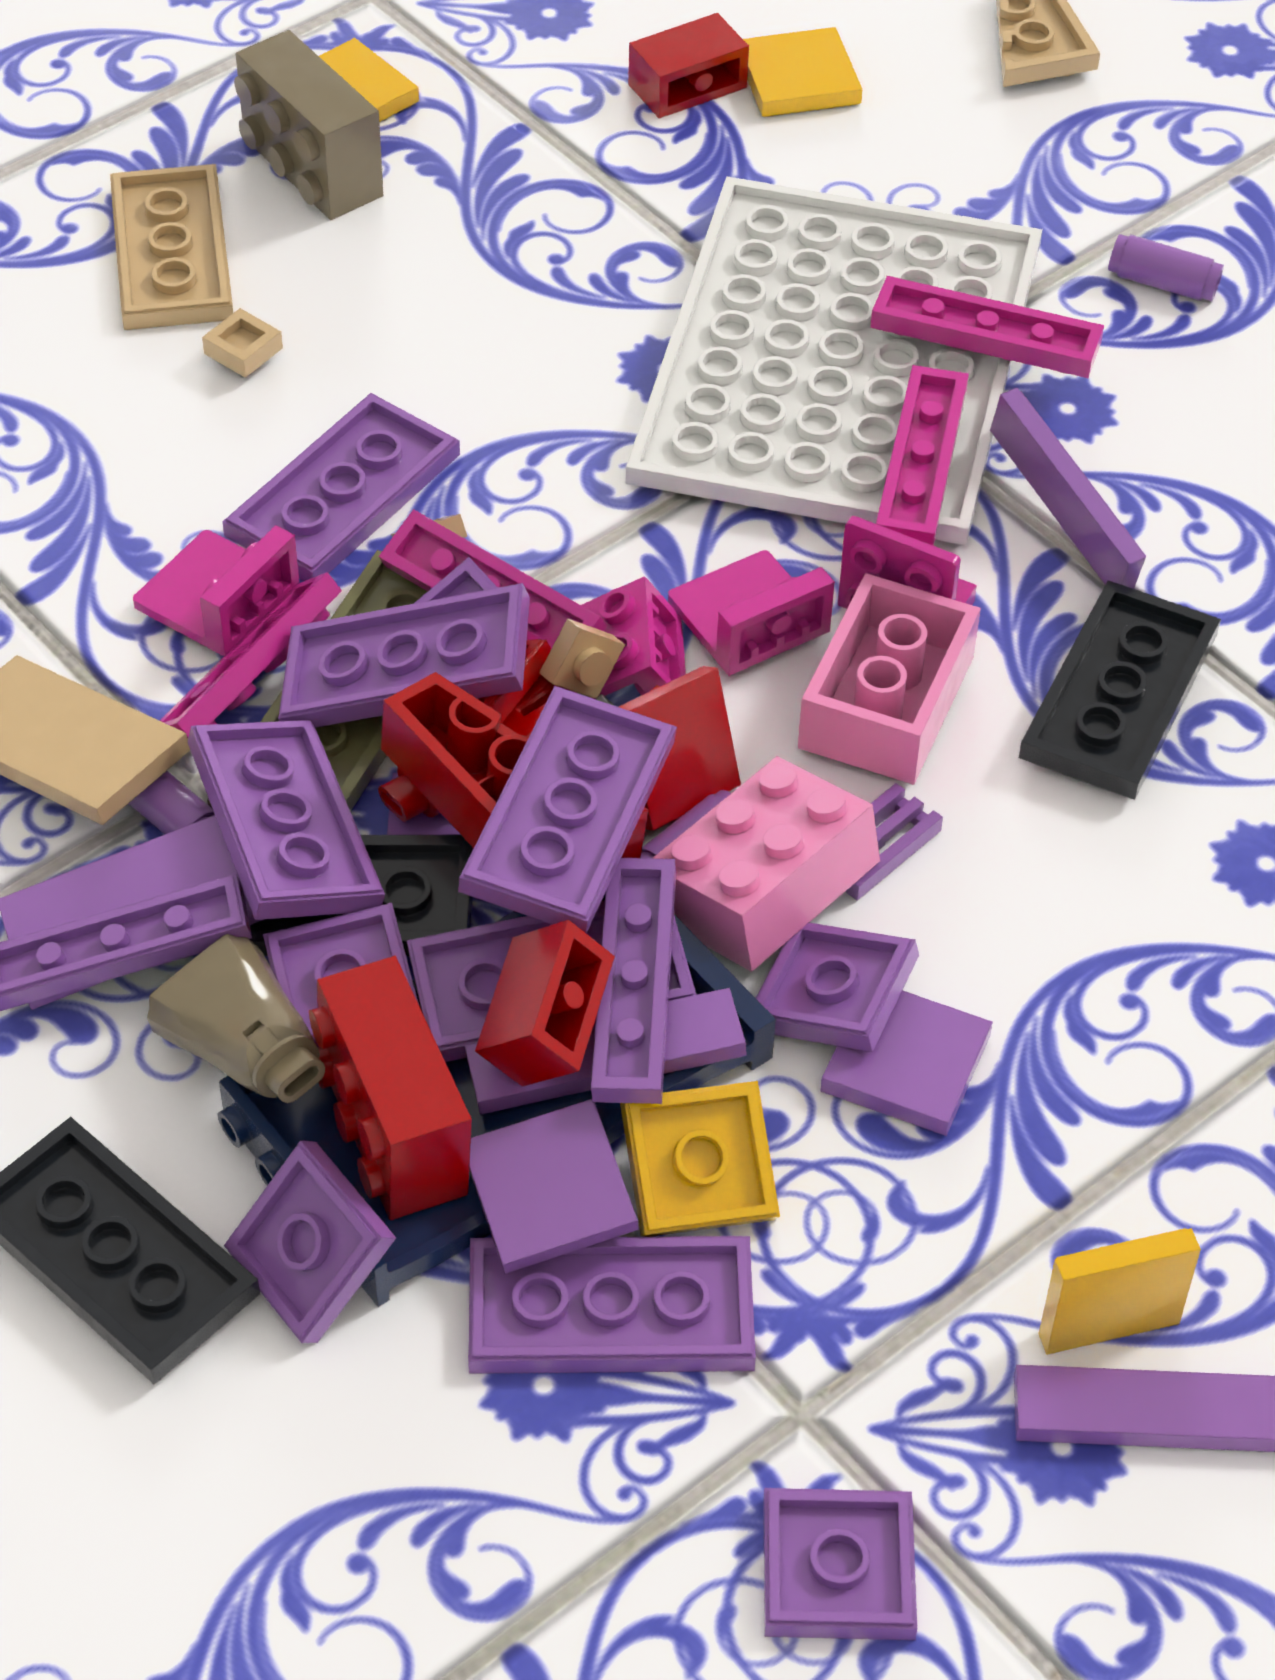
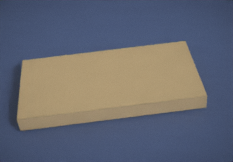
(170, 247)
(79, 742)

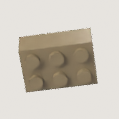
(309, 124)

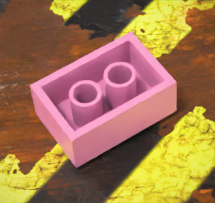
(888, 678)
(770, 861)

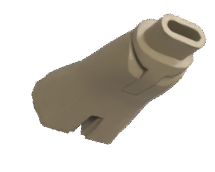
(238, 1019)

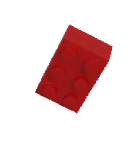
(391, 1088)

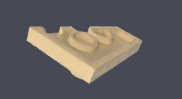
(1042, 41)

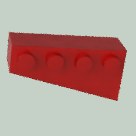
(458, 753)

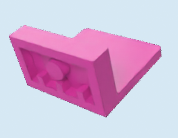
(899, 559)
(219, 588)
(754, 610)
(650, 635)

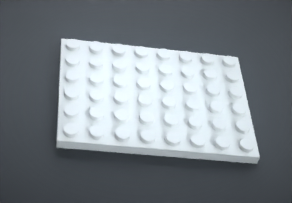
(773, 366)

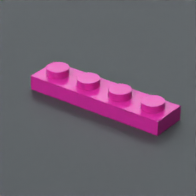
(987, 326)
(923, 452)
(429, 552)
(260, 649)

